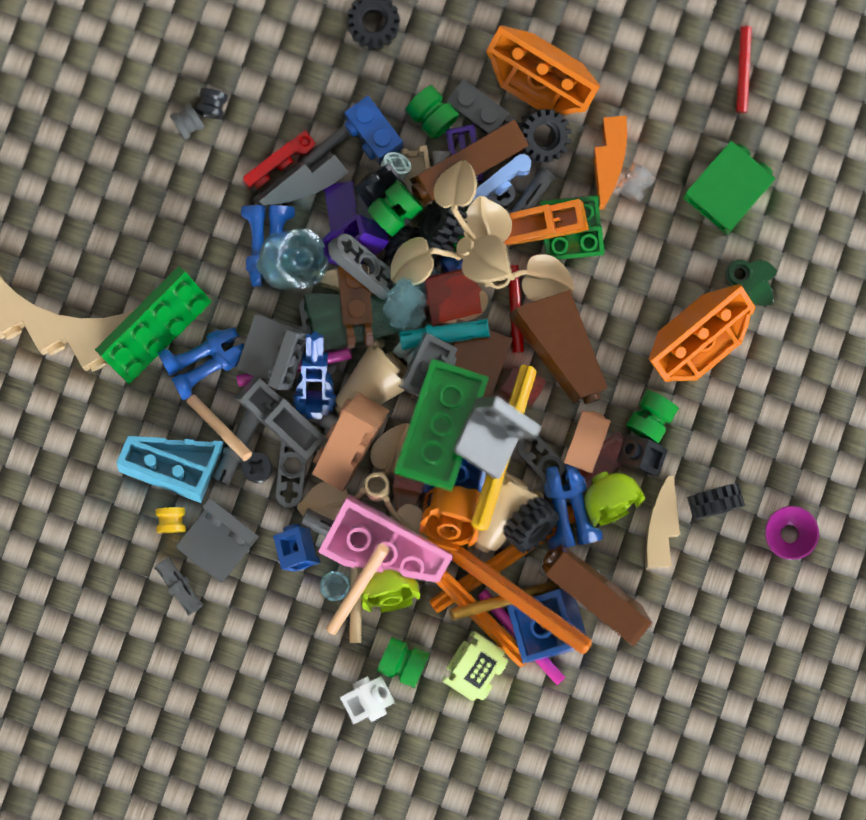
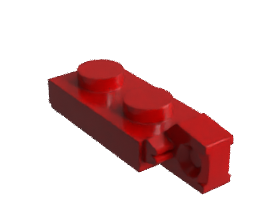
(279, 160)

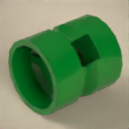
(433, 114)
(387, 216)
(653, 415)
(403, 662)

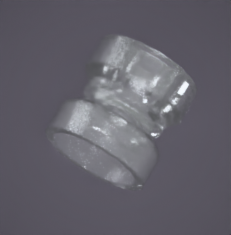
(637, 181)

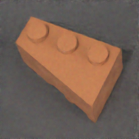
(349, 441)

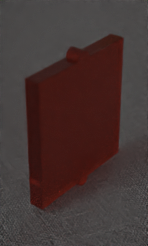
(452, 296)

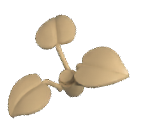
(482, 258)
(544, 273)
(384, 455)

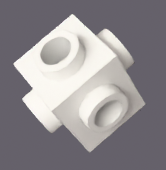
(371, 695)

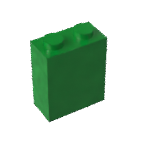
(729, 187)

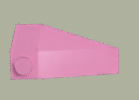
(363, 527)

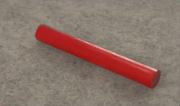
(743, 69)
(515, 301)

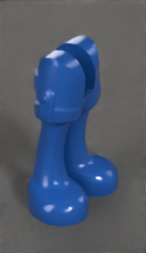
(256, 215)
(212, 346)
(574, 491)

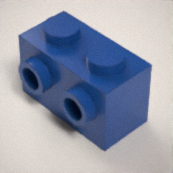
(372, 129)

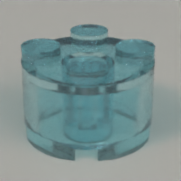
(292, 259)

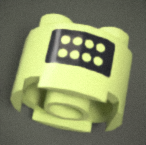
(474, 667)

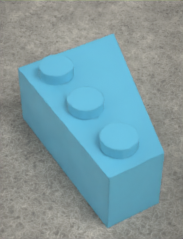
(171, 464)

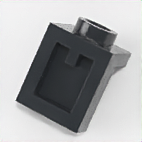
(642, 454)

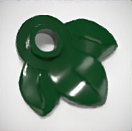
(755, 279)

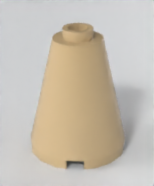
(374, 376)
(510, 498)

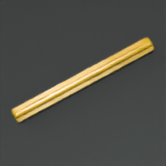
(491, 486)

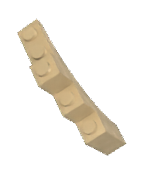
(53, 330)

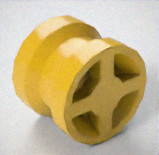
(170, 520)

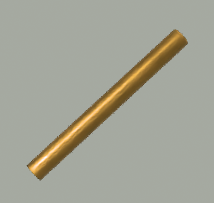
(498, 601)

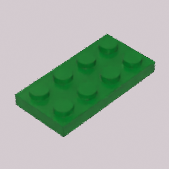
(153, 325)
(437, 423)

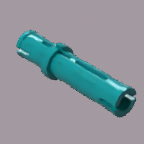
(447, 333)

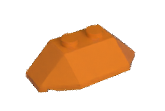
(540, 72)
(702, 334)

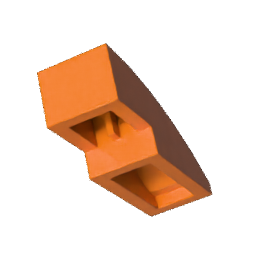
(610, 157)
(547, 222)

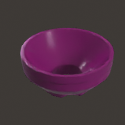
(805, 525)

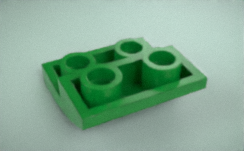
(582, 243)

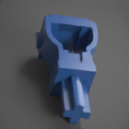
(314, 369)

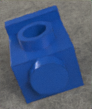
(287, 546)

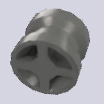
(187, 121)

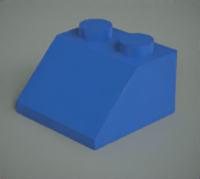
(535, 640)

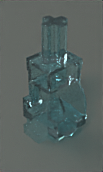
(405, 305)

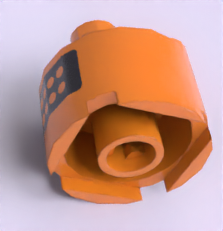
(448, 517)

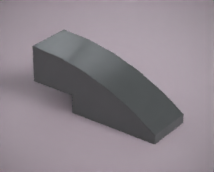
(303, 181)
(280, 417)

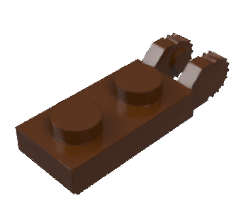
(355, 307)

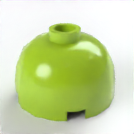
(611, 497)
(389, 591)

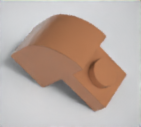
(587, 440)

